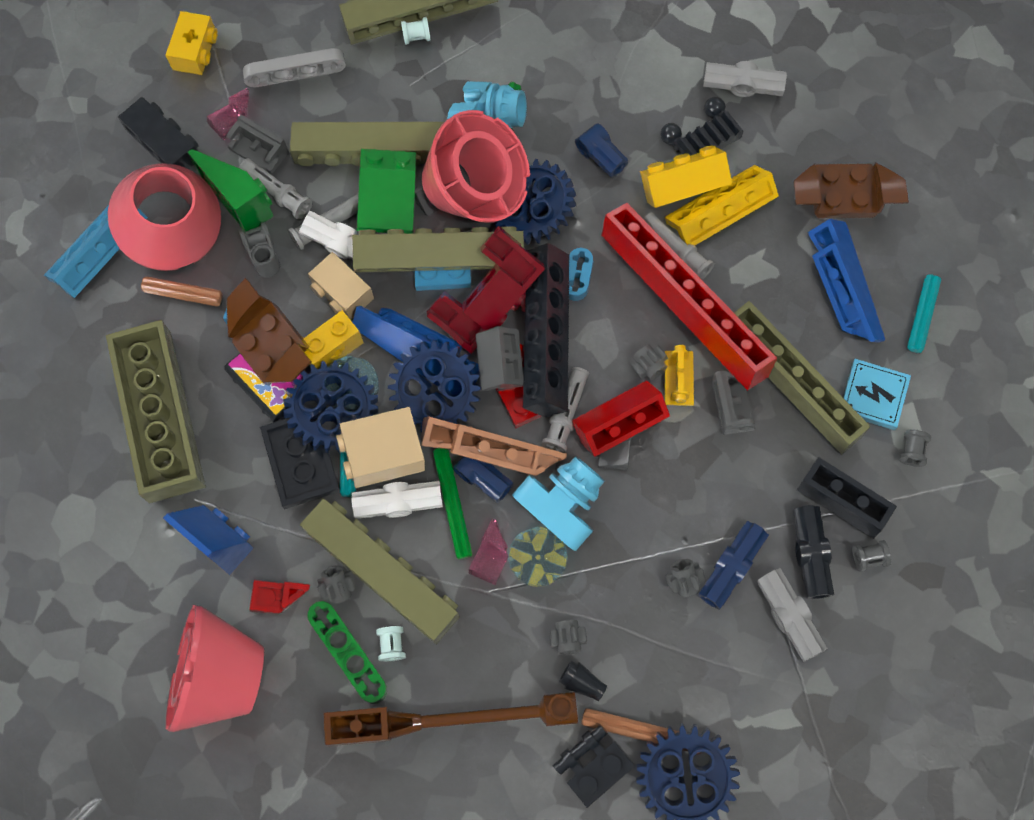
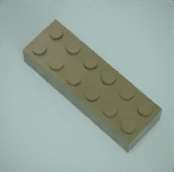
(155, 412)

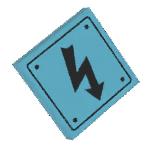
(876, 393)

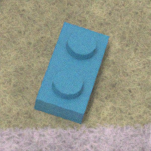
(442, 279)

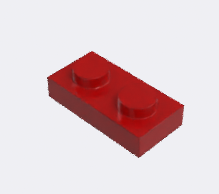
(513, 403)

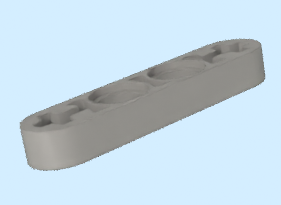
(293, 67)

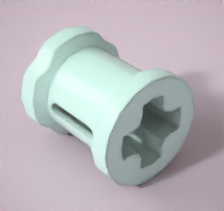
(415, 30)
(393, 633)

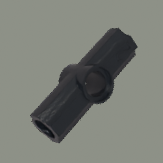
(813, 552)

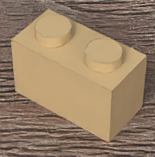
(340, 285)

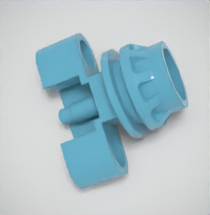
(495, 101)
(556, 507)

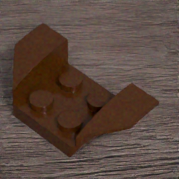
(849, 190)
(265, 336)

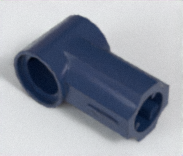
(597, 144)
(485, 477)

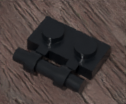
(601, 772)

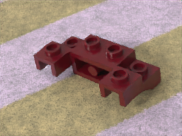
(493, 296)

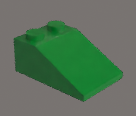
(235, 189)
(386, 190)

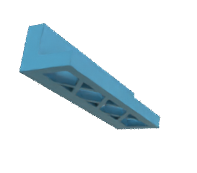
(85, 256)

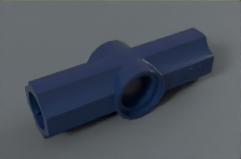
(733, 565)

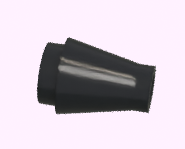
(582, 681)

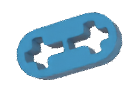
(584, 274)

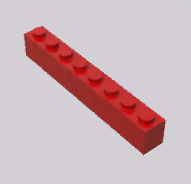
(688, 296)

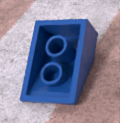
(212, 535)

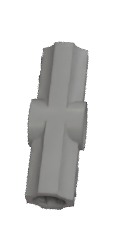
(745, 79)
(791, 614)

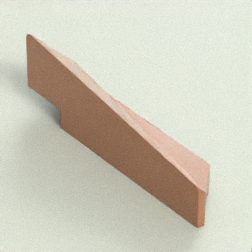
(488, 447)

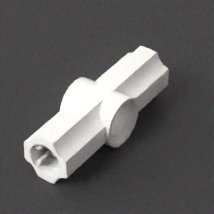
(334, 236)
(397, 499)

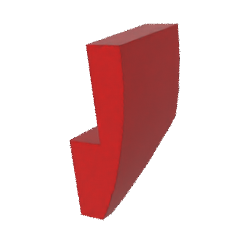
(275, 597)

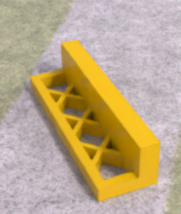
(723, 206)

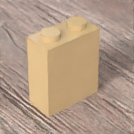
(381, 447)

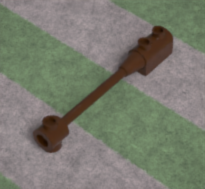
(384, 725)

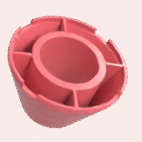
(493, 163)
(164, 245)
(214, 673)

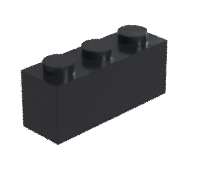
(157, 134)
(847, 498)

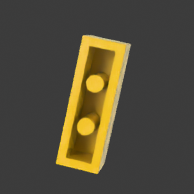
(685, 176)

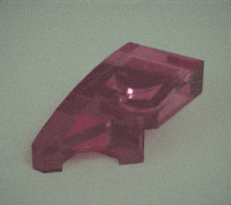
(226, 117)
(491, 555)

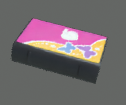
(267, 397)

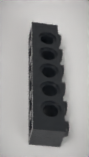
(547, 335)

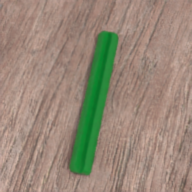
(452, 503)

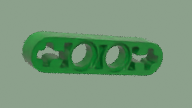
(344, 654)

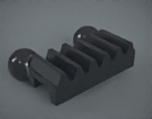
(719, 132)

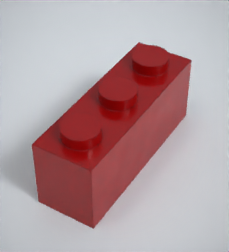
(621, 418)

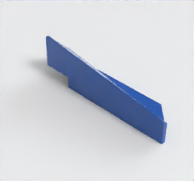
(845, 280)
(398, 333)

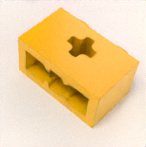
(191, 43)
(332, 340)

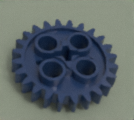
(555, 201)
(453, 368)
(313, 388)
(715, 773)

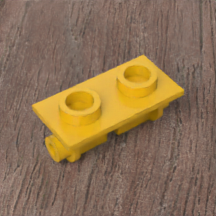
(679, 377)

